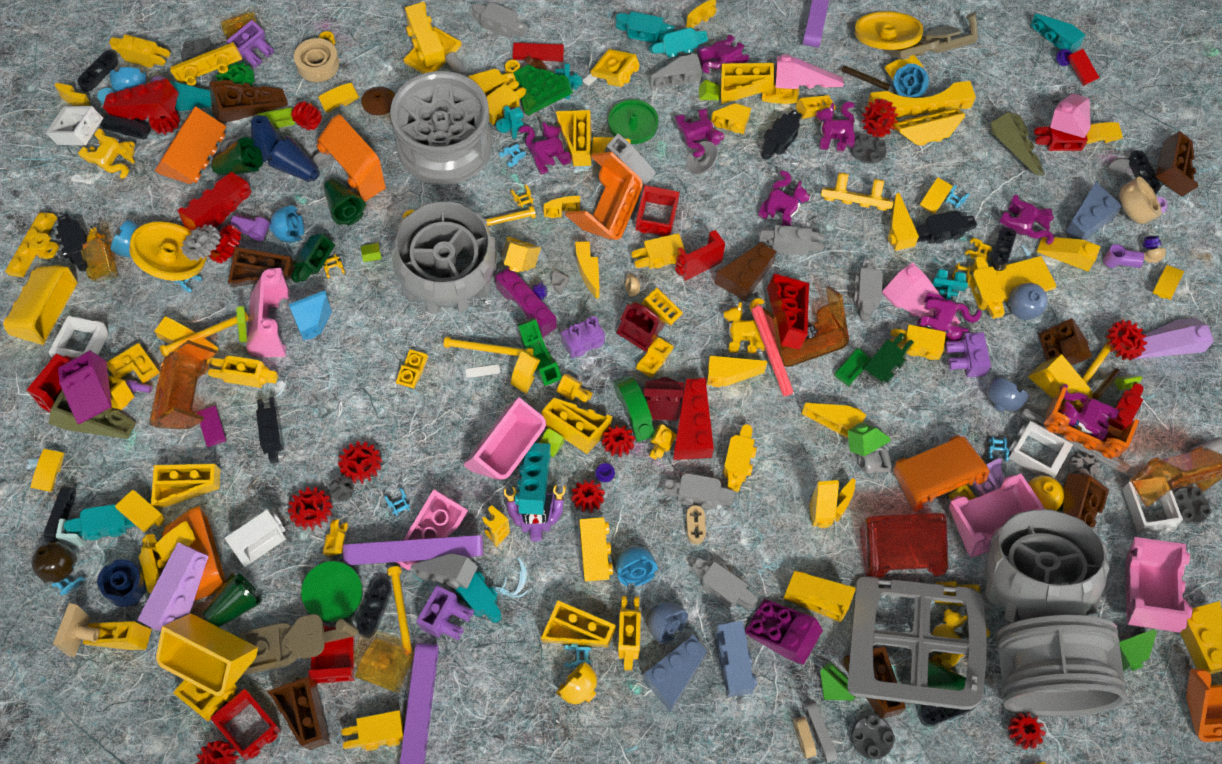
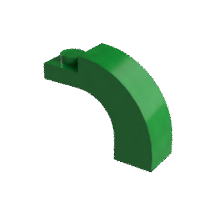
(531, 337)
(636, 407)

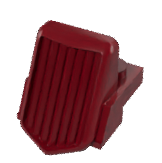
(640, 325)
(664, 398)

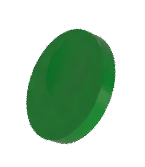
(633, 121)
(332, 591)

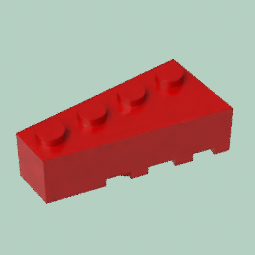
(143, 101)
(215, 203)
(790, 307)
(694, 429)

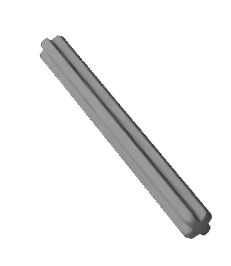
(1114, 463)

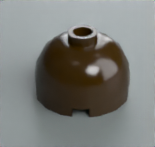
(53, 561)

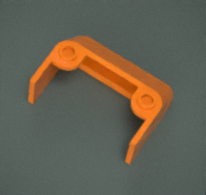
(353, 156)
(616, 202)

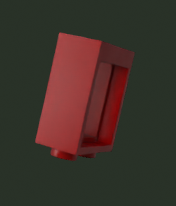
(661, 197)
(232, 709)

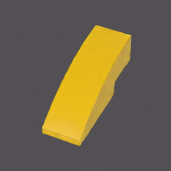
(588, 267)
(172, 331)

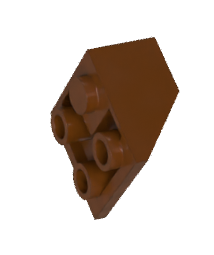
(1065, 340)

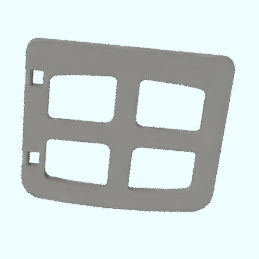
(919, 641)

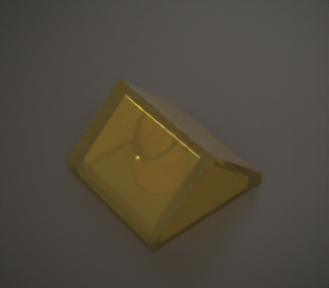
(233, 25)

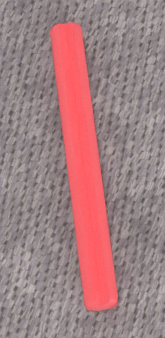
(772, 351)

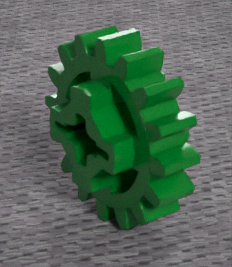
(238, 74)

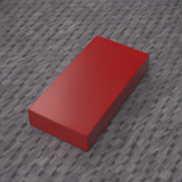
(1083, 67)

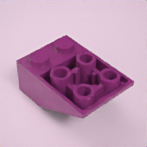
(86, 386)
(784, 631)

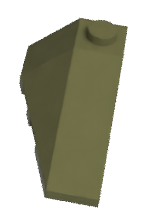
(1013, 133)
(106, 423)

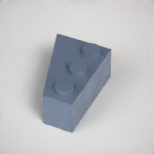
(1093, 214)
(735, 659)
(675, 671)

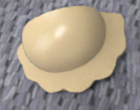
(1154, 255)
(632, 285)

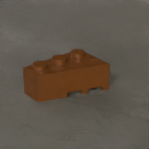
(1176, 165)
(250, 264)
(747, 271)
(882, 672)
(303, 711)

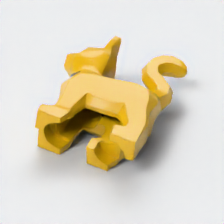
(107, 153)
(743, 329)
(946, 629)

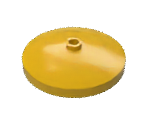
(888, 30)
(158, 251)

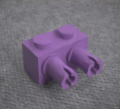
(249, 39)
(583, 337)
(974, 354)
(438, 612)

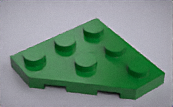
(541, 88)

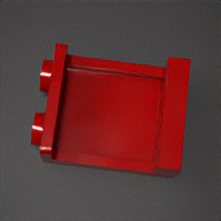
(702, 259)
(47, 385)
(335, 662)

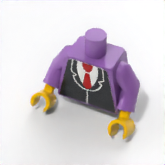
(537, 523)

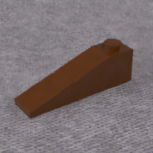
(239, 101)
(1084, 497)

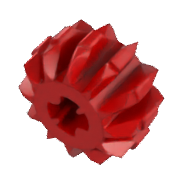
(306, 115)
(164, 124)
(625, 440)
(595, 496)
(1034, 734)

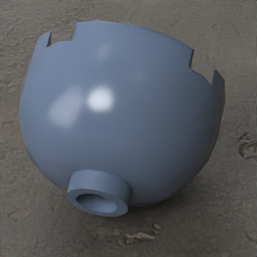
(1027, 301)
(1006, 395)
(666, 620)

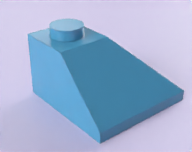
(311, 314)

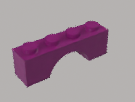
(514, 288)

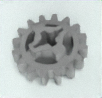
(201, 242)

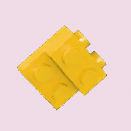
(616, 67)
(202, 701)

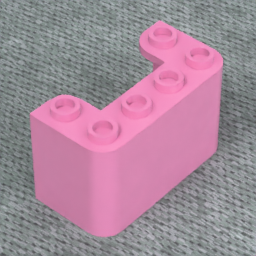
(1156, 585)

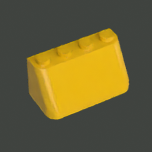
(40, 303)
(204, 654)

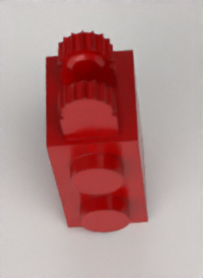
(1059, 140)
(1128, 407)

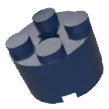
(122, 583)

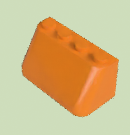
(191, 147)
(213, 574)

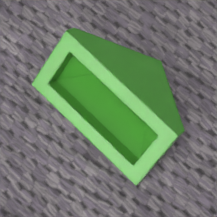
(835, 684)

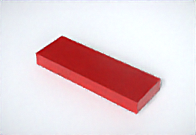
(541, 52)

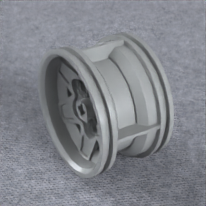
(433, 127)
(1061, 666)

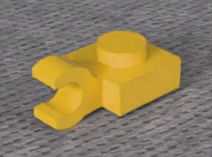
(571, 389)
(663, 440)
(335, 540)

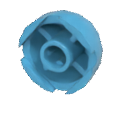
(126, 78)
(911, 81)
(287, 224)
(121, 242)
(635, 566)

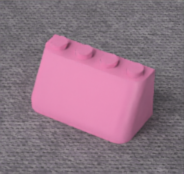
(507, 441)

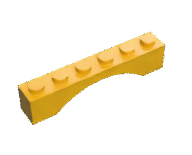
(958, 95)

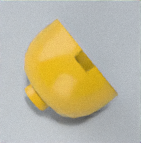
(1047, 491)
(579, 685)

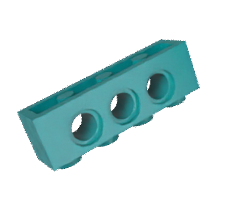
(534, 479)

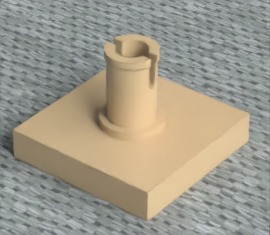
(73, 630)

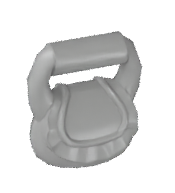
(871, 463)

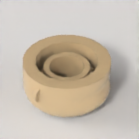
(316, 51)
(1139, 201)

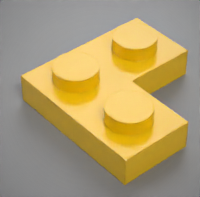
(133, 359)

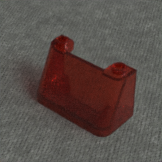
(905, 543)

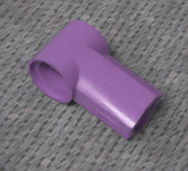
(255, 228)
(1119, 256)

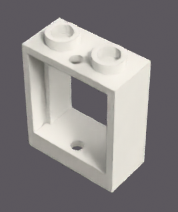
(70, 116)
(77, 323)
(1048, 439)
(1169, 505)
(256, 537)

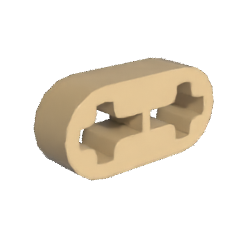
(691, 525)
(804, 737)

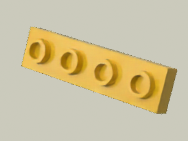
(205, 63)
(864, 200)

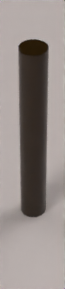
(866, 78)
(1106, 383)

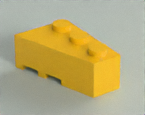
(1056, 372)

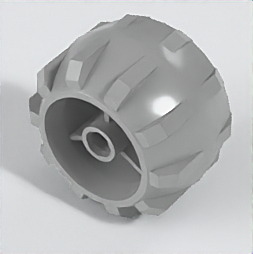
(433, 240)
(1037, 553)

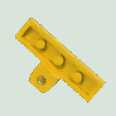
(34, 243)

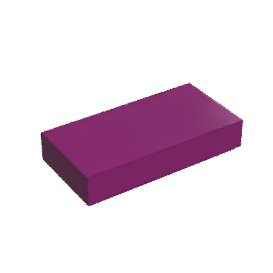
(212, 426)

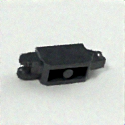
(781, 135)
(945, 227)
(72, 238)
(269, 429)

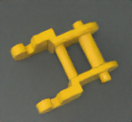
(516, 198)
(93, 233)
(981, 246)
(339, 264)
(968, 276)

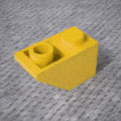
(732, 118)

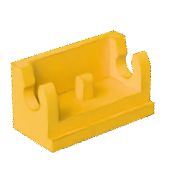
(498, 526)

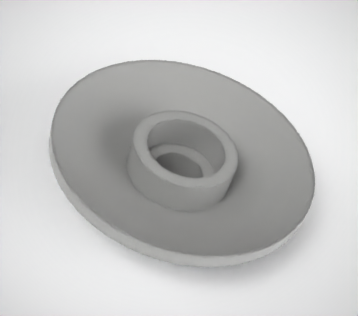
(705, 162)

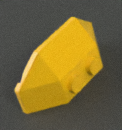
(931, 126)

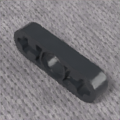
(106, 62)
(125, 126)
(1144, 165)
(997, 253)
(60, 510)
(363, 620)
(937, 719)

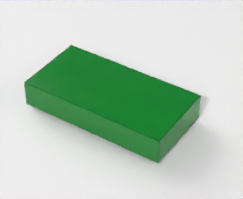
(852, 367)

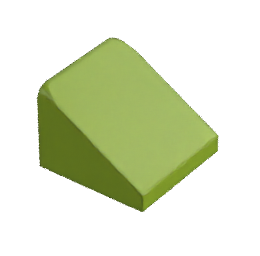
(709, 91)
(371, 252)
(1127, 381)
(554, 439)

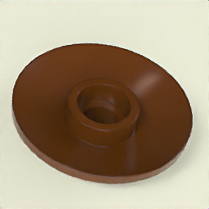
(377, 100)

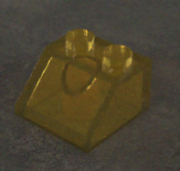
(99, 260)
(385, 665)

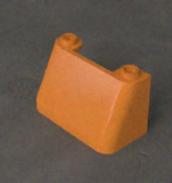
(940, 471)

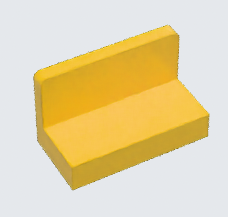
(139, 511)

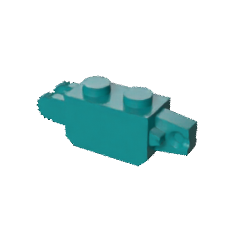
(642, 26)
(678, 41)
(98, 523)
(481, 598)

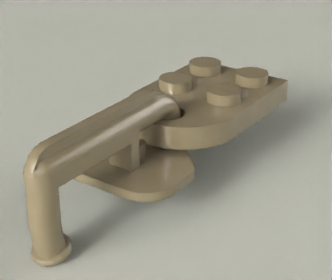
(931, 40)
(283, 644)

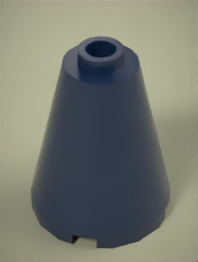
(264, 135)
(293, 160)

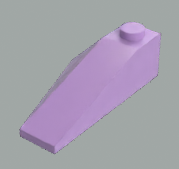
(1178, 338)

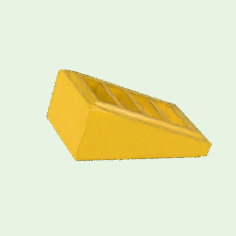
(804, 105)
(661, 298)

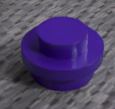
(1061, 57)
(1151, 242)
(540, 290)
(605, 473)

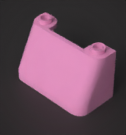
(263, 331)
(985, 514)

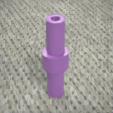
(135, 386)

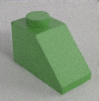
(866, 439)
(1137, 650)

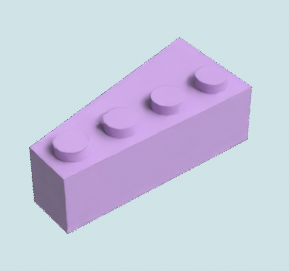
(175, 588)

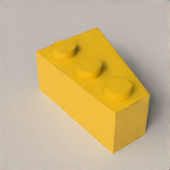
(423, 35)
(745, 80)
(577, 135)
(520, 255)
(575, 424)
(182, 482)
(595, 549)
(820, 595)
(575, 626)
(1204, 637)

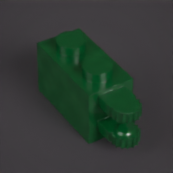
(312, 257)
(888, 360)

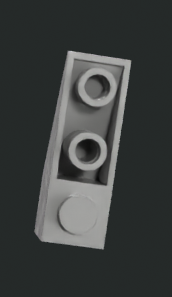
(680, 71)
(631, 158)
(450, 569)

